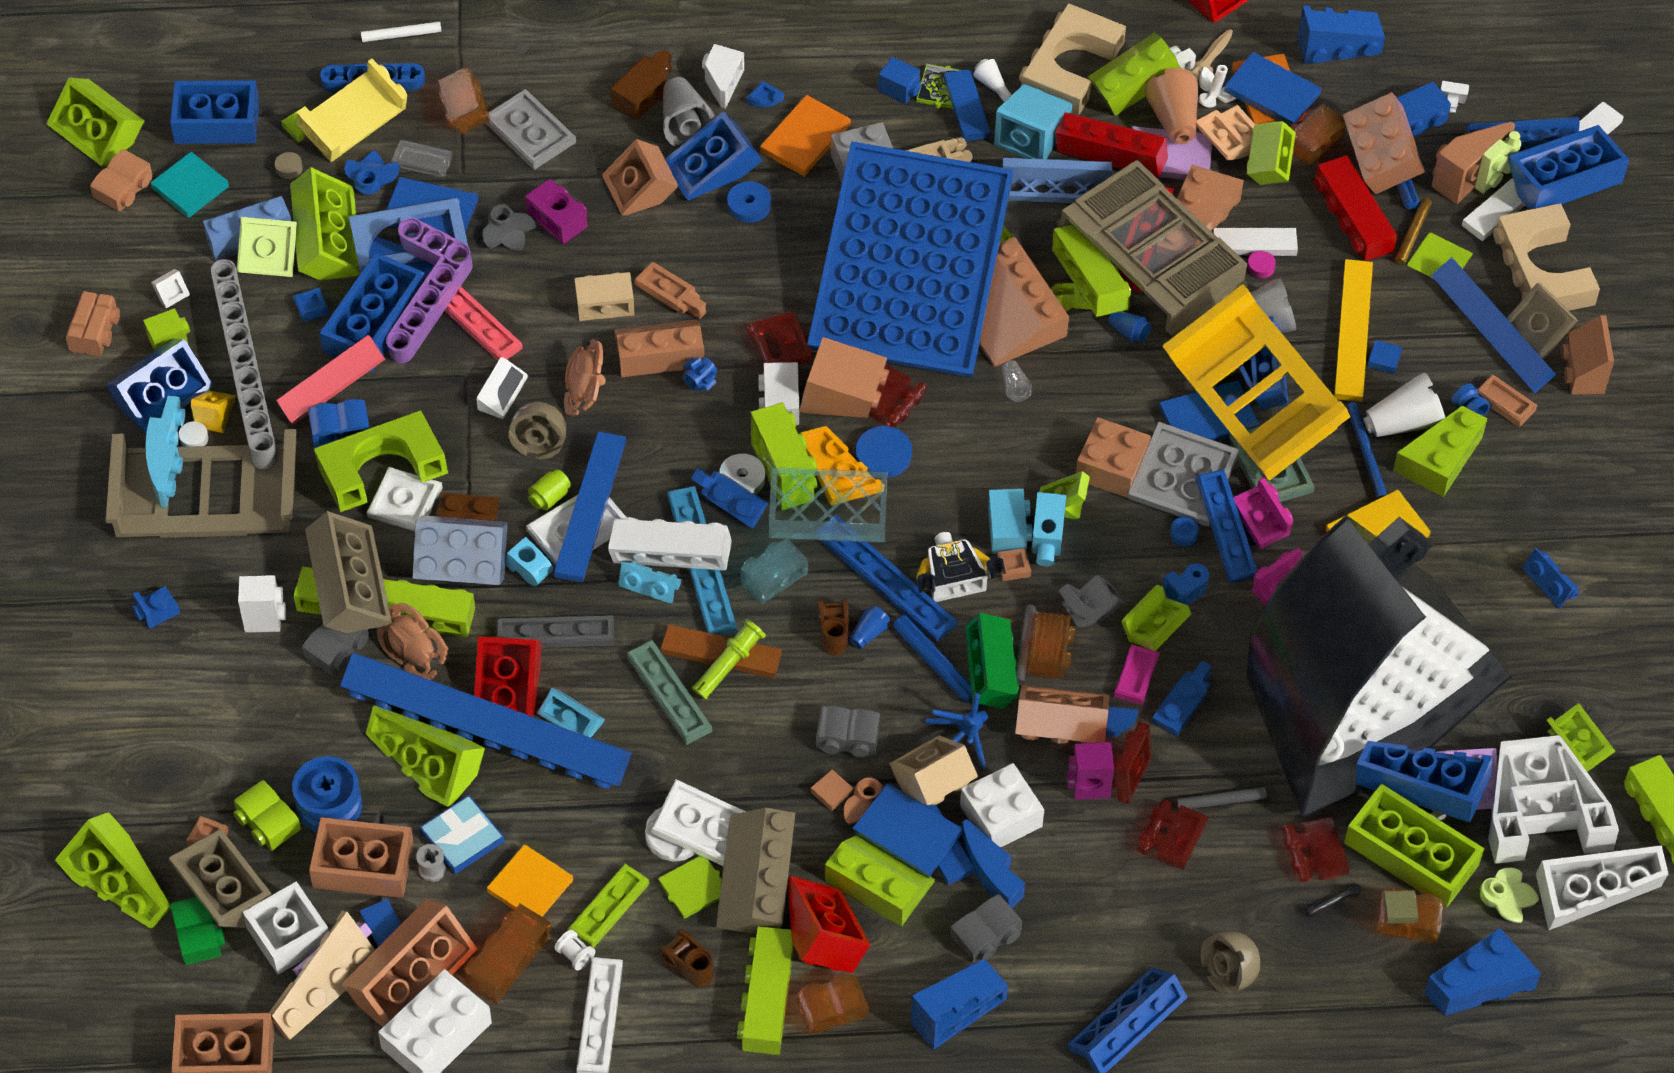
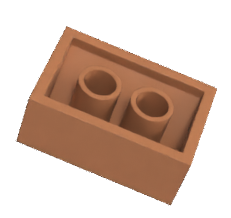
(658, 347)
(1062, 715)

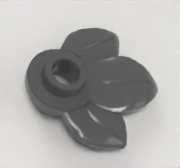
(507, 231)

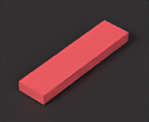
(482, 325)
(331, 379)

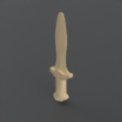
(1214, 50)

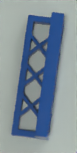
(1536, 131)
(1130, 1021)

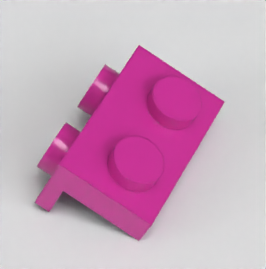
(1264, 514)

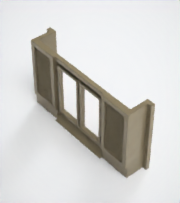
(264, 494)

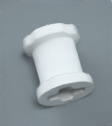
(574, 950)

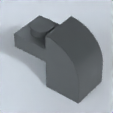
(1091, 602)

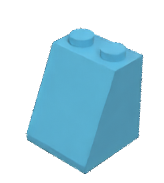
(1029, 122)

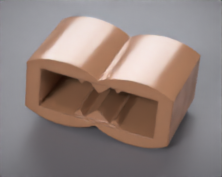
(121, 180)

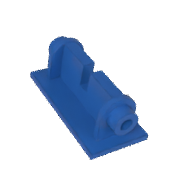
(1548, 578)

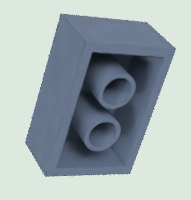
(459, 550)

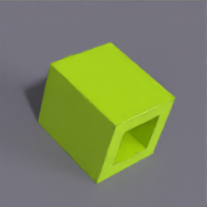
(166, 327)

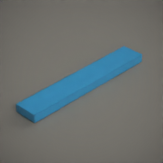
(706, 582)

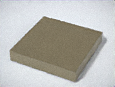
(1541, 320)

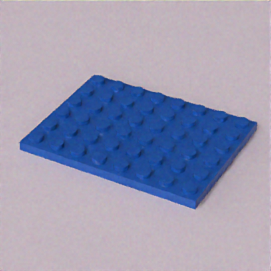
(912, 257)

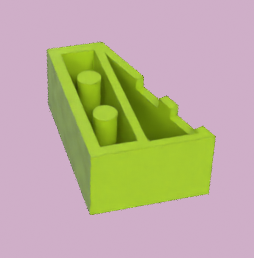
(1441, 451)

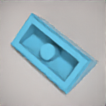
(569, 713)

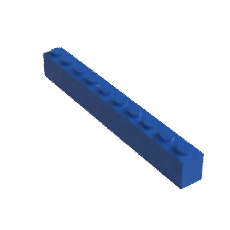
(487, 720)

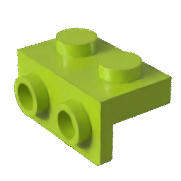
(1154, 619)
(1581, 737)

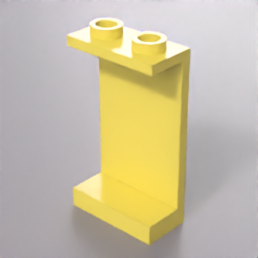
(353, 112)

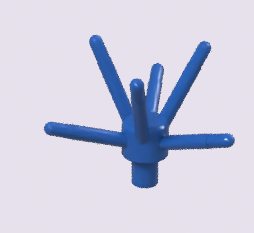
(968, 725)

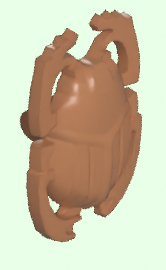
(583, 377)
(411, 640)

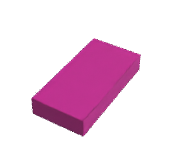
(1136, 674)

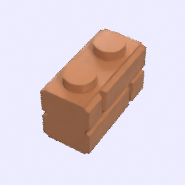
(92, 324)

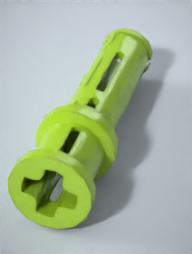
(736, 649)

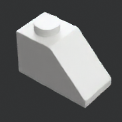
(723, 72)

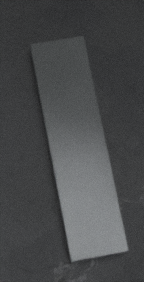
(560, 631)

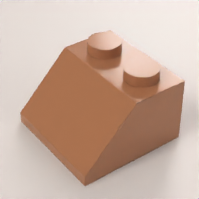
(639, 178)
(1588, 357)

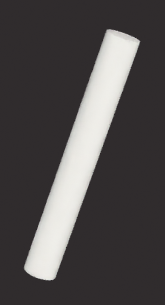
(402, 31)

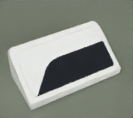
(501, 389)

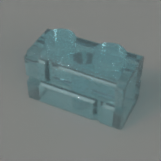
(773, 570)

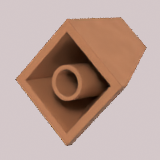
(843, 381)

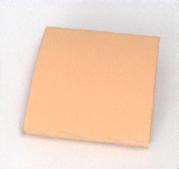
(1228, 132)

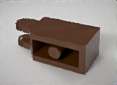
(641, 85)

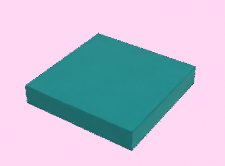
(189, 184)

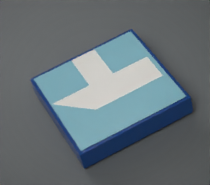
(462, 834)

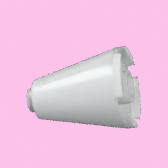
(1406, 409)

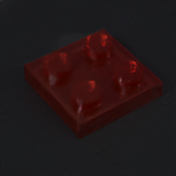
(1133, 762)

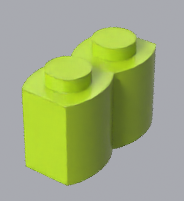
(266, 815)

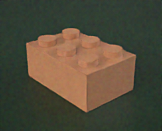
(1383, 143)
(361, 857)
(223, 1043)

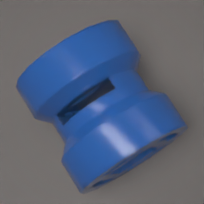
(1469, 398)

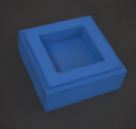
(311, 304)
(1384, 357)

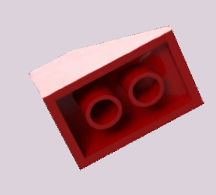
(508, 672)
(824, 926)

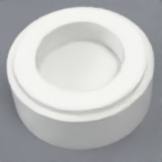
(193, 434)

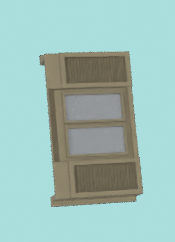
(1157, 244)

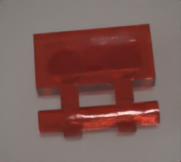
(897, 387)
(1181, 837)
(1324, 847)

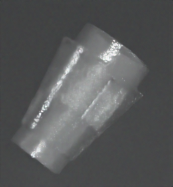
(1016, 382)

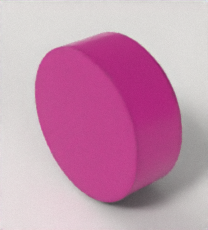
(1261, 264)

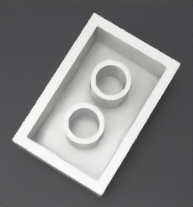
(435, 1026)

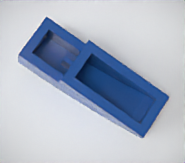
(991, 865)

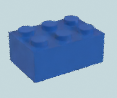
(215, 112)

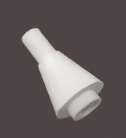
(989, 74)

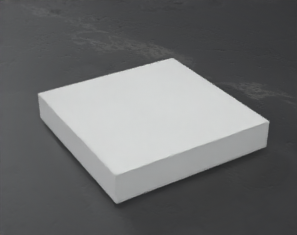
(403, 499)

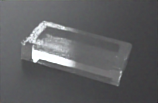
(422, 158)

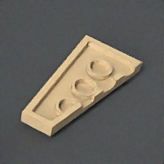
(322, 976)

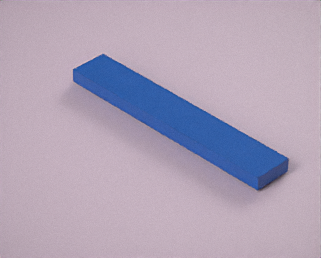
(1493, 325)
(590, 507)
(894, 586)

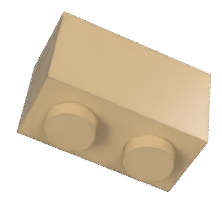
(604, 296)

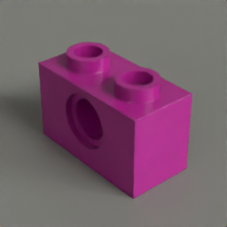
(556, 211)
(1091, 771)

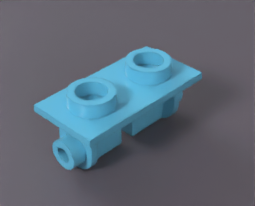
(649, 583)

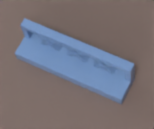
(1055, 175)

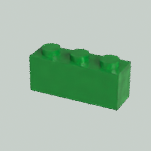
(991, 660)

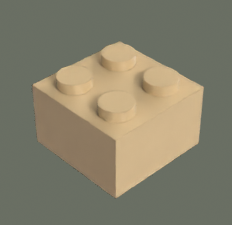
(934, 770)

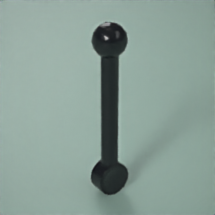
(1354, 891)

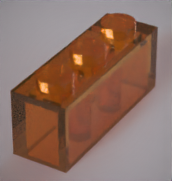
(507, 953)

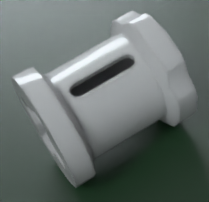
(430, 862)

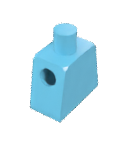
(1048, 527)

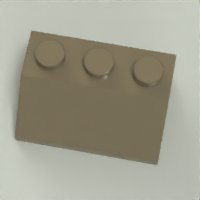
(220, 879)

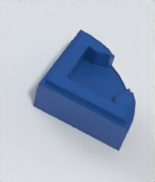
(765, 96)
(1120, 720)

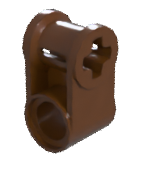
(834, 622)
(684, 955)

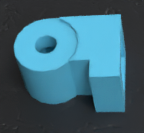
(528, 562)

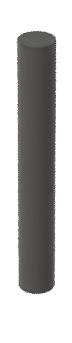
(1025, 643)
(1222, 798)

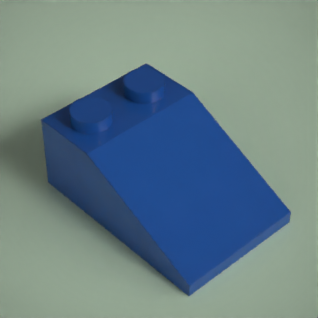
(712, 158)

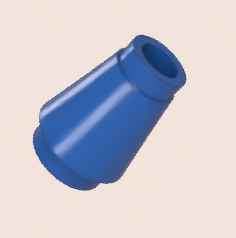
(1130, 325)
(869, 626)

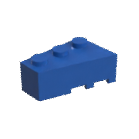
(1338, 35)
(1257, 369)
(1481, 974)

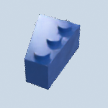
(956, 1002)

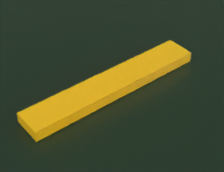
(1353, 330)

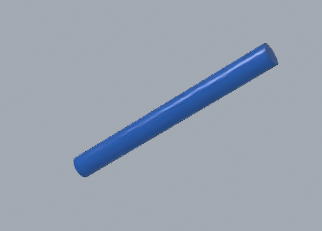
(1366, 451)

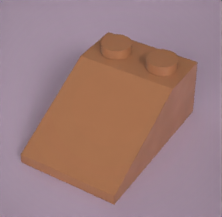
(1460, 161)

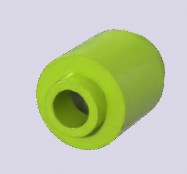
(548, 489)

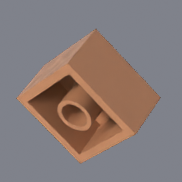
(1112, 456)

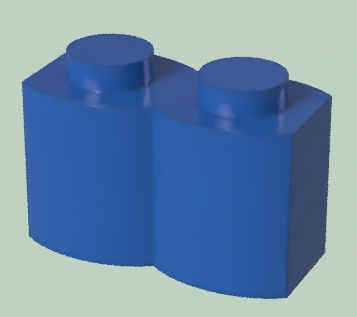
(337, 421)

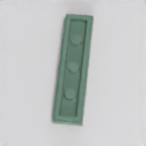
(669, 692)

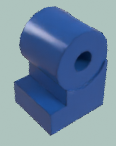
(1188, 585)

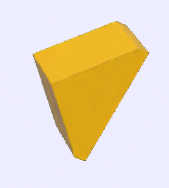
(212, 409)

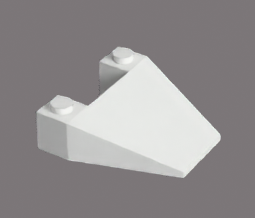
(1543, 791)

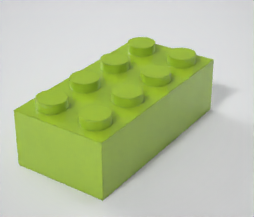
(1413, 845)

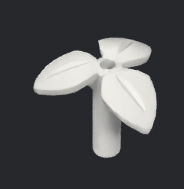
(1213, 85)

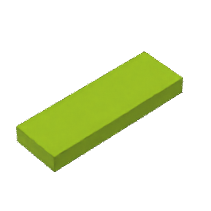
(609, 905)

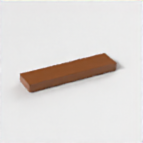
(707, 647)

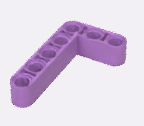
(431, 289)

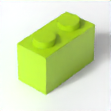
(1271, 153)

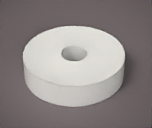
(747, 465)

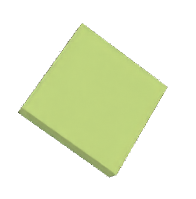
(266, 247)

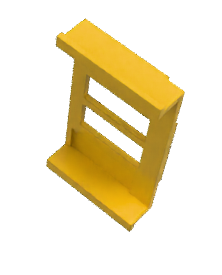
(1227, 339)

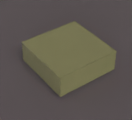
(1400, 907)

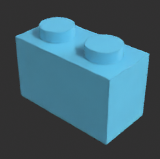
(1008, 519)

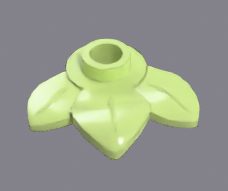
(1509, 895)

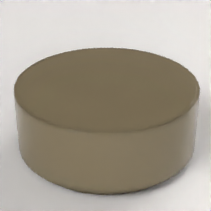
(288, 165)

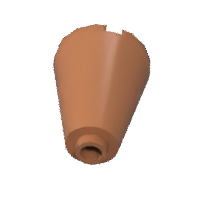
(1175, 103)

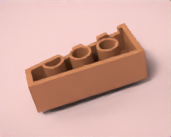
(1210, 195)

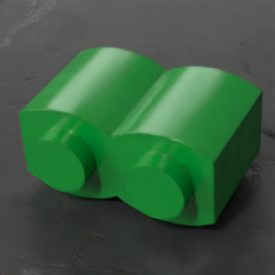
(196, 931)

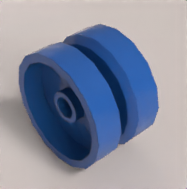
(327, 790)

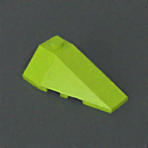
(433, 757)

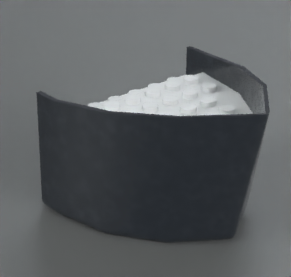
(1359, 654)

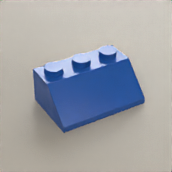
(164, 373)

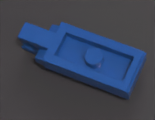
(731, 496)
(1183, 700)

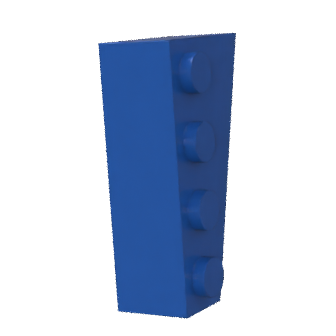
(1426, 778)

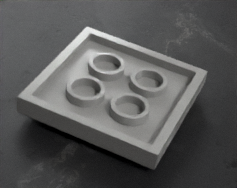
(1170, 471)

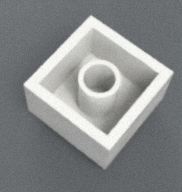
(1002, 806)
(285, 927)

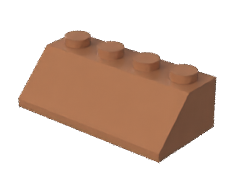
(409, 961)

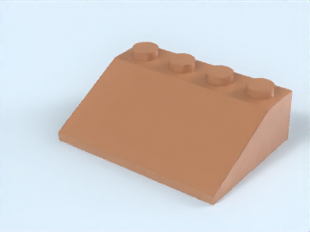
(1020, 308)

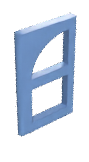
(369, 225)

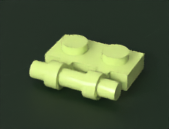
(1496, 161)

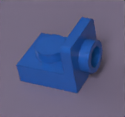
(155, 607)

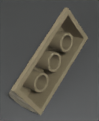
(347, 574)
(755, 870)

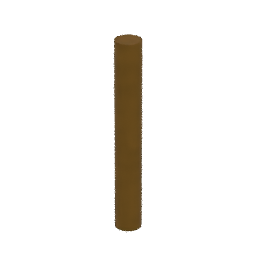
(1413, 231)

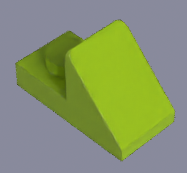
(1074, 488)

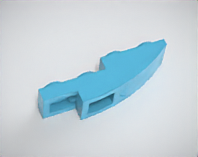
(162, 450)

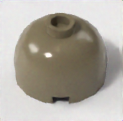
(538, 430)
(1231, 960)

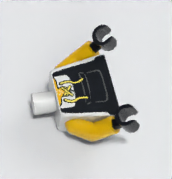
(955, 569)

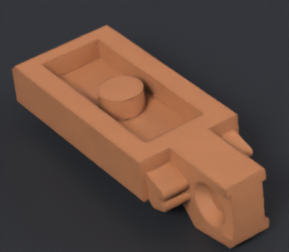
(671, 290)

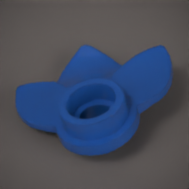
(371, 171)

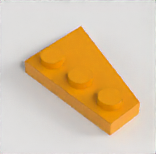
(834, 455)

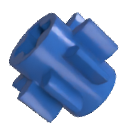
(699, 374)

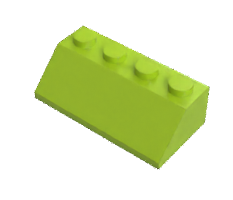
(322, 230)

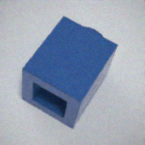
(899, 80)

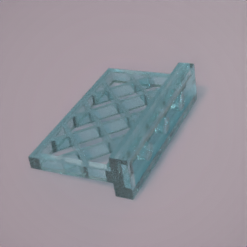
(822, 529)

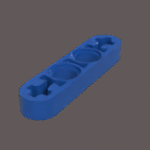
(352, 70)

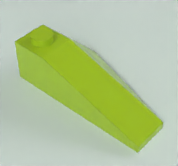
(111, 865)

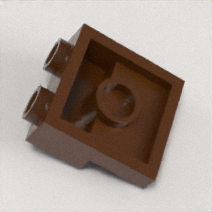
(468, 507)

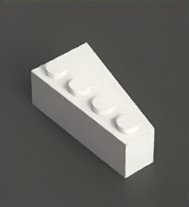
(1594, 882)

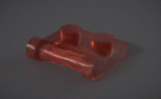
(787, 337)

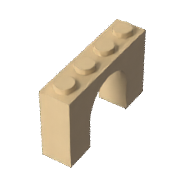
(1071, 31)
(1535, 228)

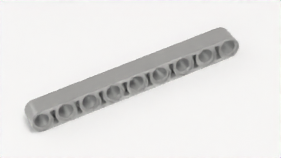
(244, 364)

